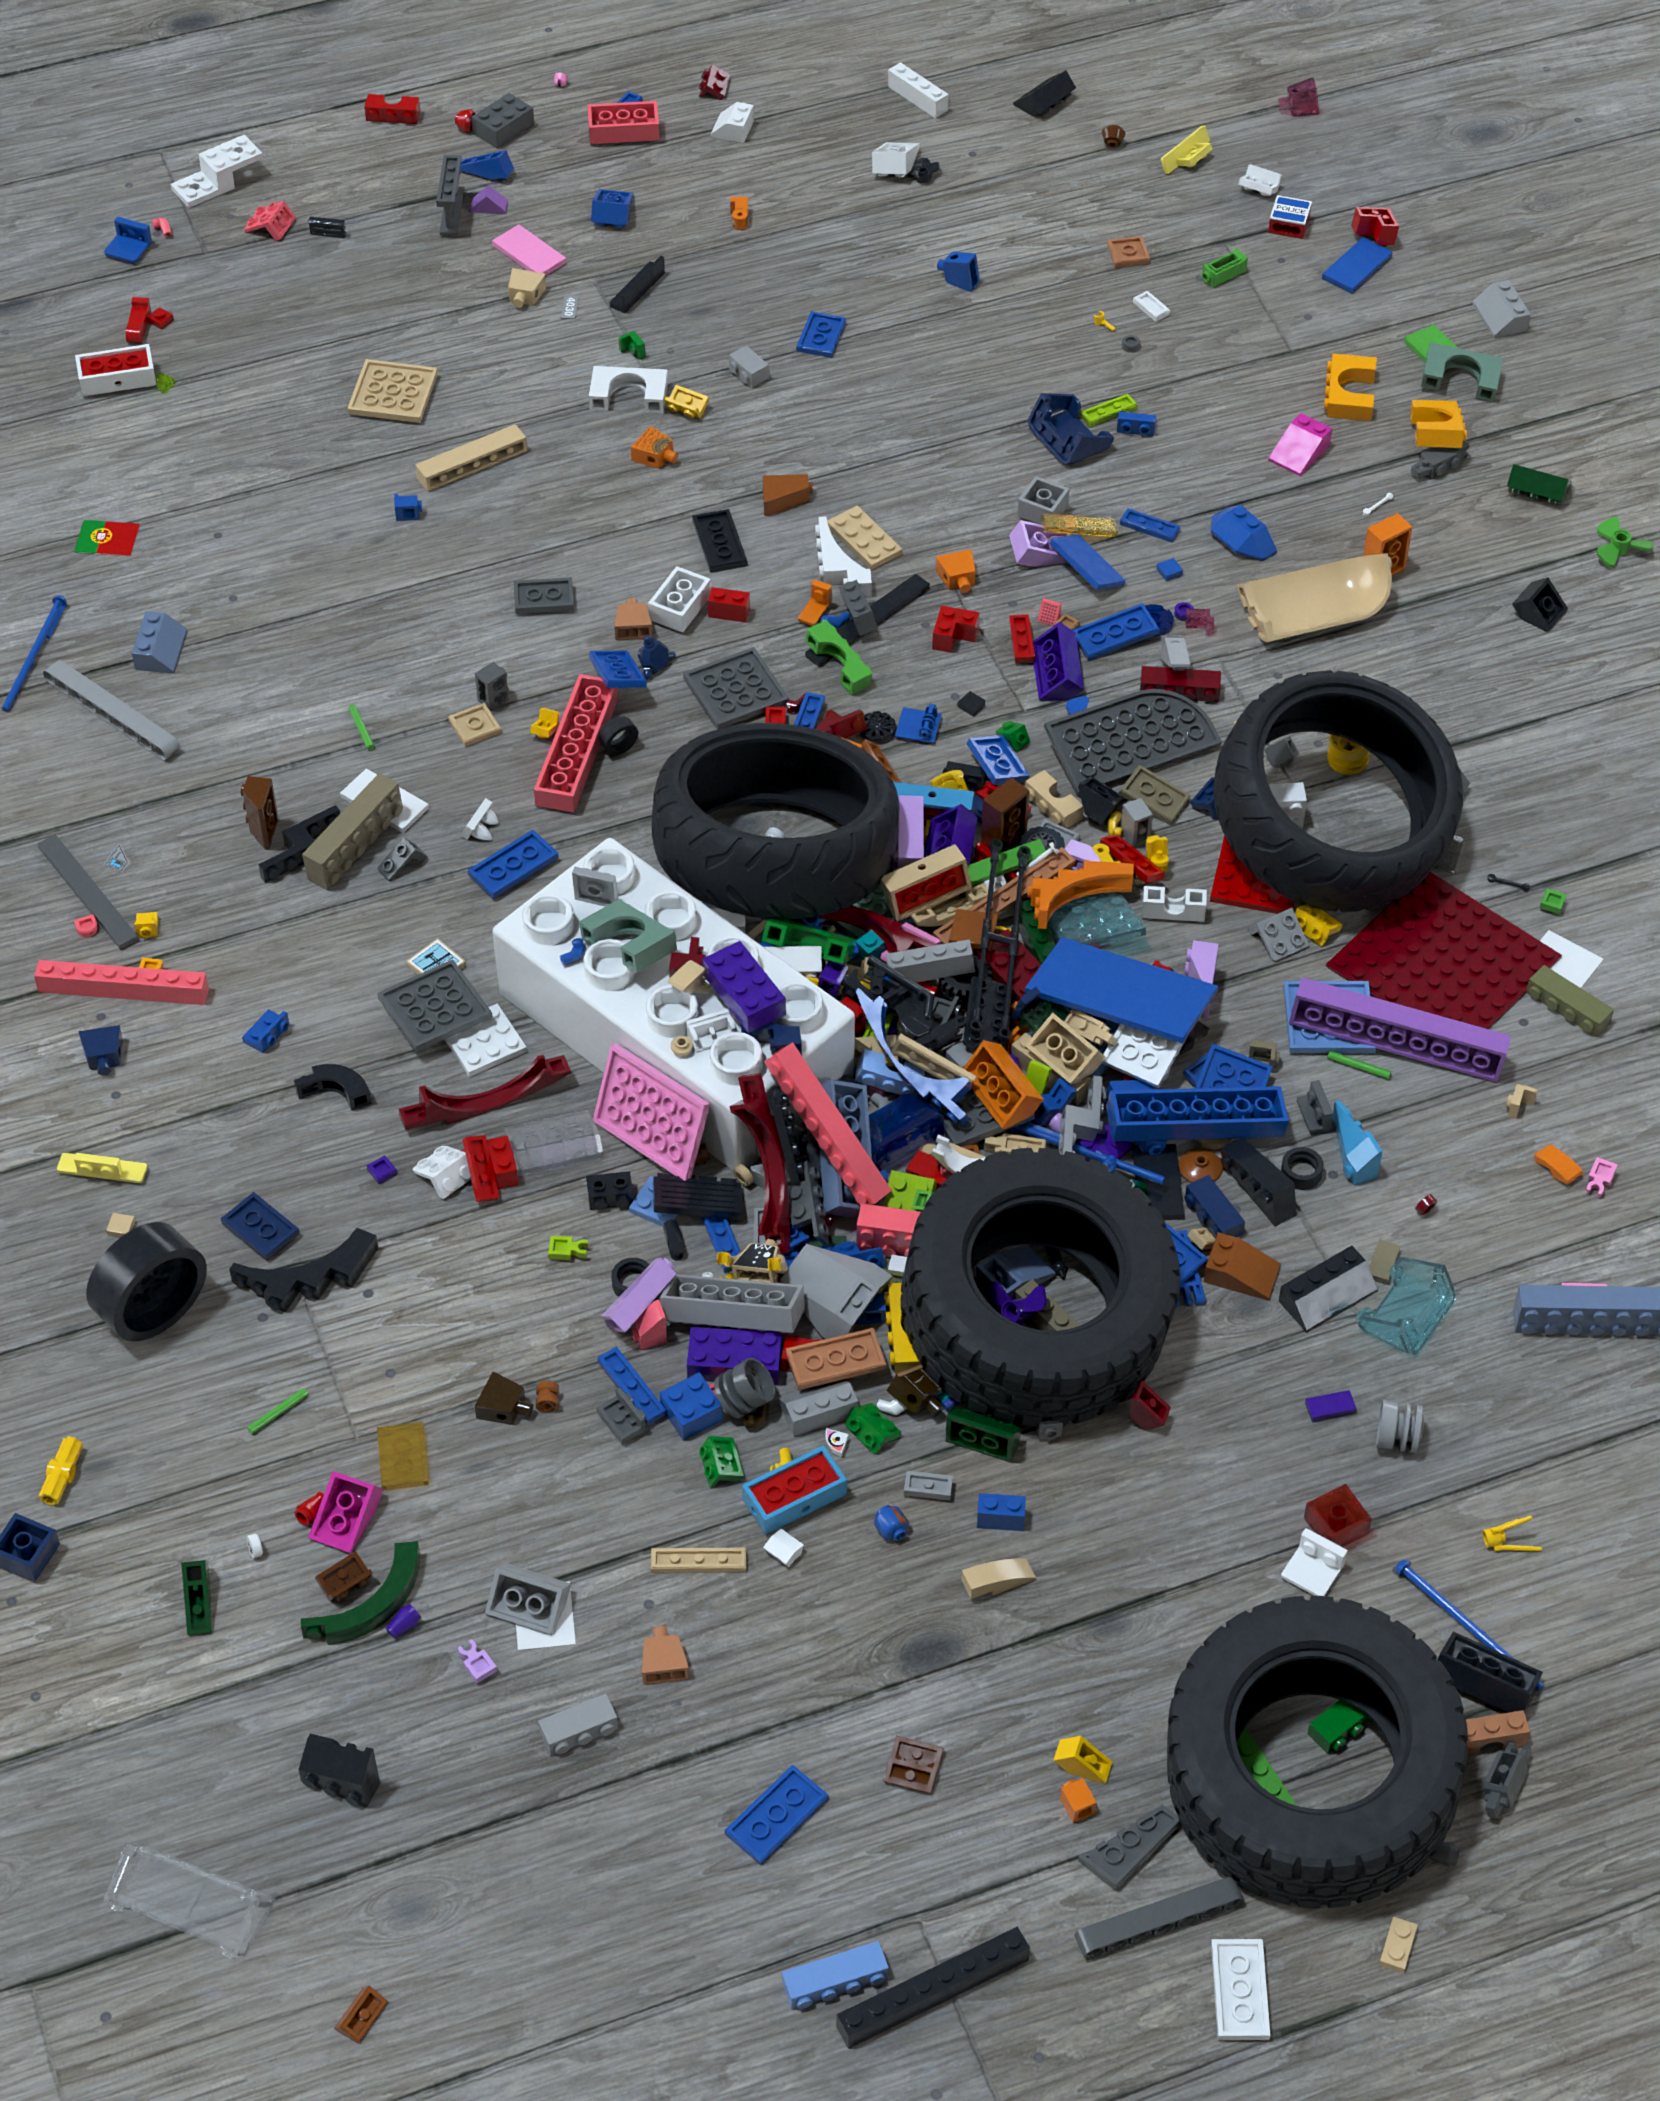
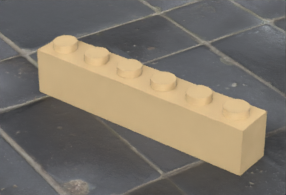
(471, 457)

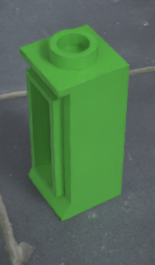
(1224, 268)

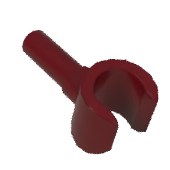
(793, 706)

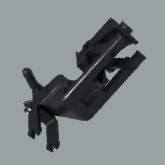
(911, 1003)

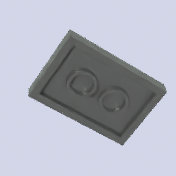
(543, 595)

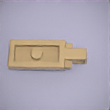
(1090, 1028)
(1008, 1142)

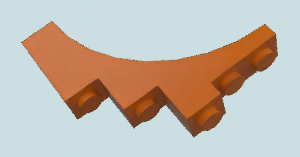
(1093, 878)

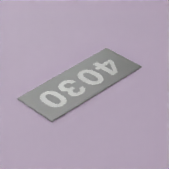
(569, 306)

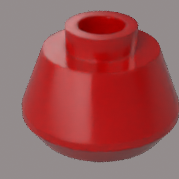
(464, 120)

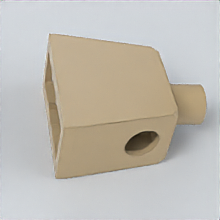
(526, 287)

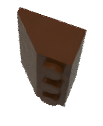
(260, 809)

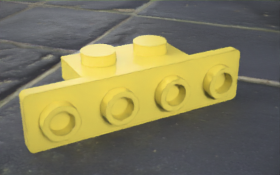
(1188, 151)
(102, 1167)

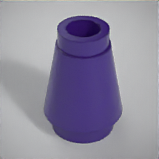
(403, 1621)

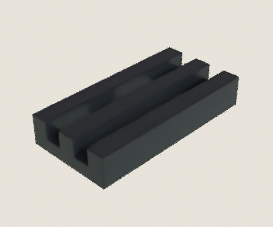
(316, 223)

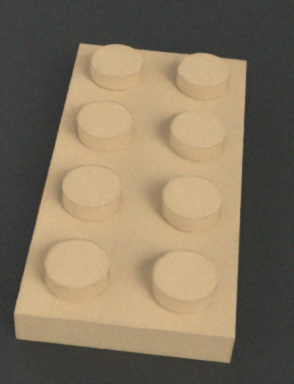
(864, 537)

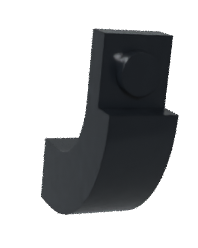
(336, 1079)

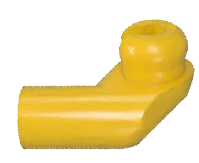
(1112, 824)

